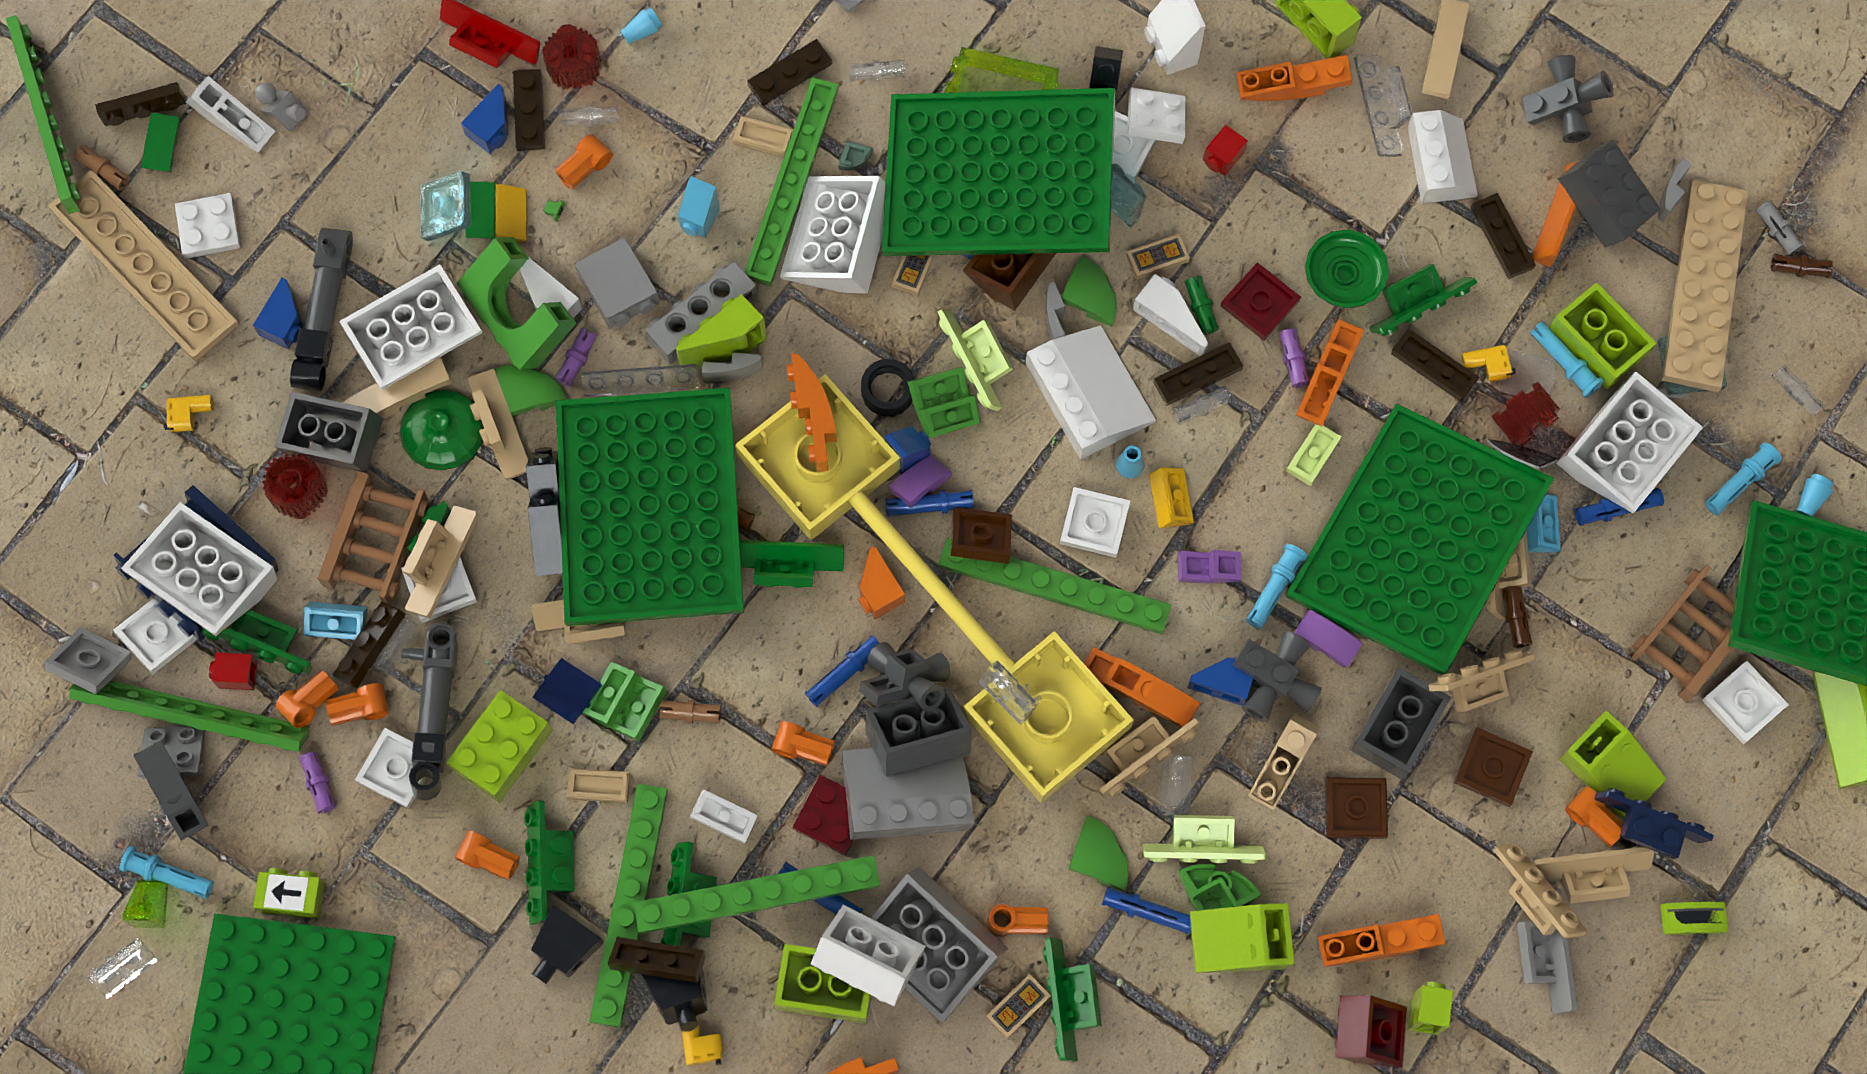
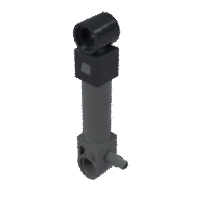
(314, 339)
(430, 740)

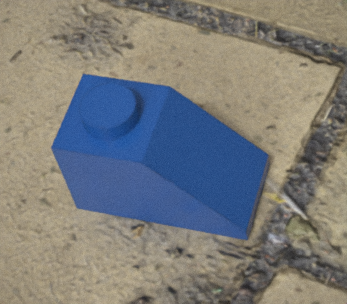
(488, 121)
(280, 317)
(909, 446)
(1222, 682)

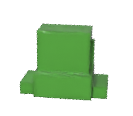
(554, 209)

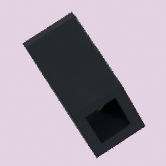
(1106, 68)

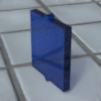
(567, 691)

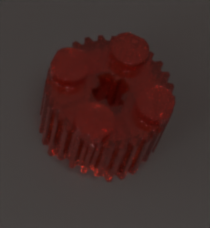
(572, 57)
(1527, 414)
(303, 497)

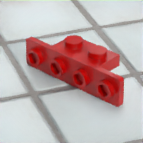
(486, 37)

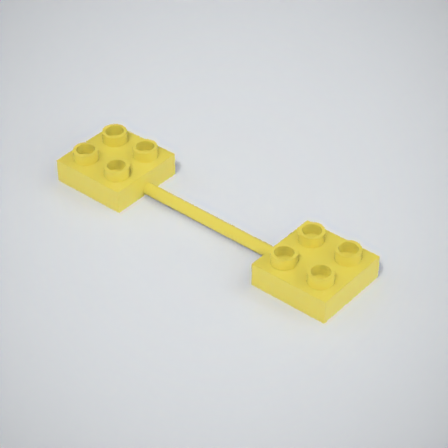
(1075, 710)

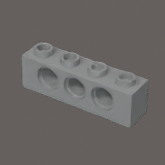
(726, 278)

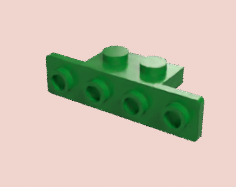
(1416, 294)
(789, 562)
(265, 637)
(549, 862)
(684, 881)
(1073, 998)

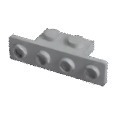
(1548, 962)

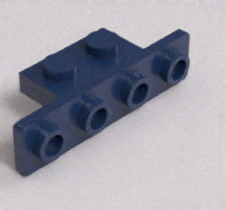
(1652, 828)

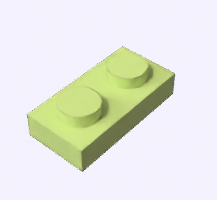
(1313, 454)

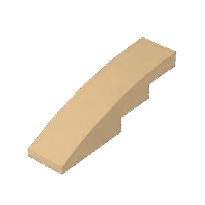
(1445, 48)
(403, 392)

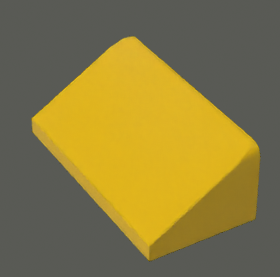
(511, 212)
(1171, 497)

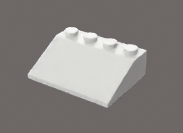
(837, 233)
(410, 327)
(1088, 390)
(1630, 443)
(200, 570)

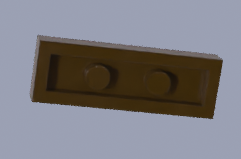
(789, 72)
(141, 104)
(528, 110)
(1503, 236)
(1434, 365)
(1198, 374)
(369, 644)
(656, 959)

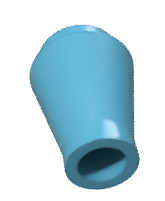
(642, 25)
(1130, 462)
(1815, 493)

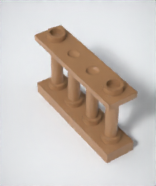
(354, 517)
(1707, 659)

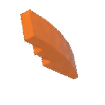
(1330, 372)

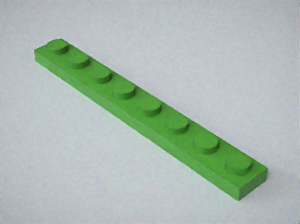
(46, 122)
(791, 181)
(1063, 589)
(195, 714)
(631, 887)
(756, 894)

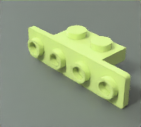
(981, 355)
(1203, 838)

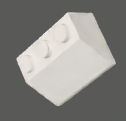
(1441, 157)
(867, 955)

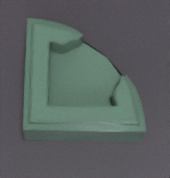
(854, 156)

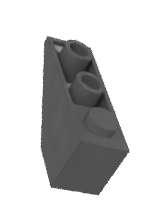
(171, 790)

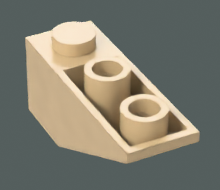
(1283, 761)

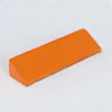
(1554, 226)

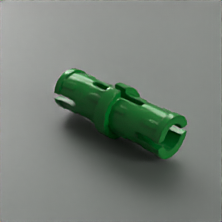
(1201, 305)

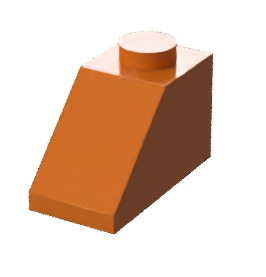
(879, 587)

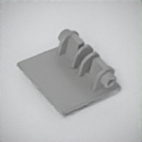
(183, 746)

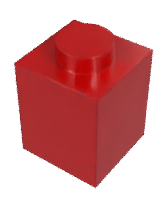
(1224, 150)
(233, 671)

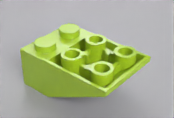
(732, 330)
(1613, 759)
(1242, 938)

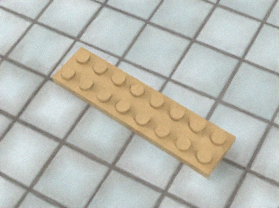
(146, 268)
(1705, 286)

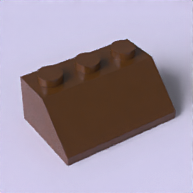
(1007, 276)

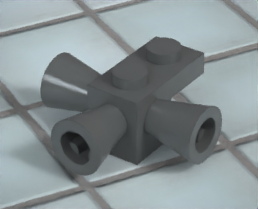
(1567, 98)
(1275, 675)
(905, 677)

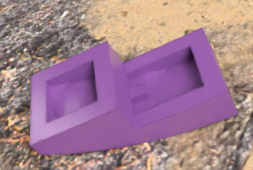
(919, 479)
(1210, 567)
(1328, 638)

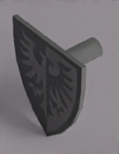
(1523, 454)

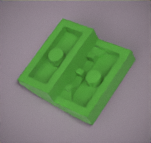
(943, 402)
(625, 701)

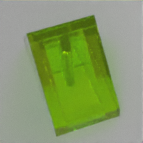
(147, 905)

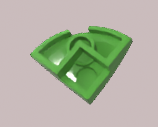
(1091, 292)
(528, 389)
(1100, 856)
(1215, 888)

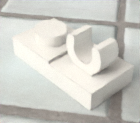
(723, 816)

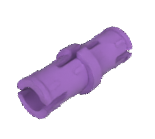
(576, 357)
(1294, 358)
(317, 782)

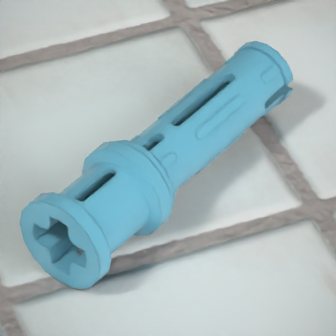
(1575, 368)
(1751, 470)
(1282, 575)
(154, 869)

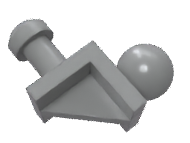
(281, 105)

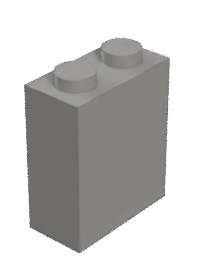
(617, 283)

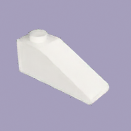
(229, 114)
(546, 289)
(1167, 310)

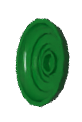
(1347, 268)
(441, 430)

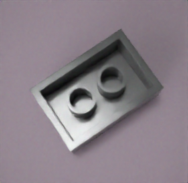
(1609, 193)
(329, 432)
(1400, 724)
(912, 738)

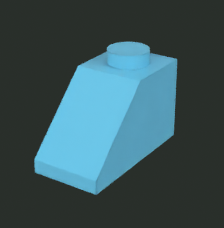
(698, 208)

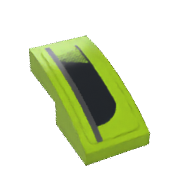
(1694, 918)

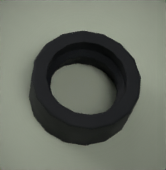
(881, 367)

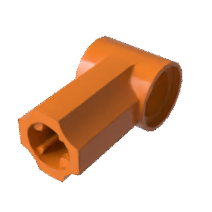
(589, 156)
(366, 703)
(300, 705)
(794, 742)
(1595, 816)
(480, 852)
(1022, 920)

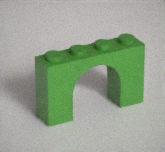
(486, 290)

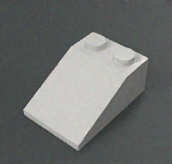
(1176, 34)

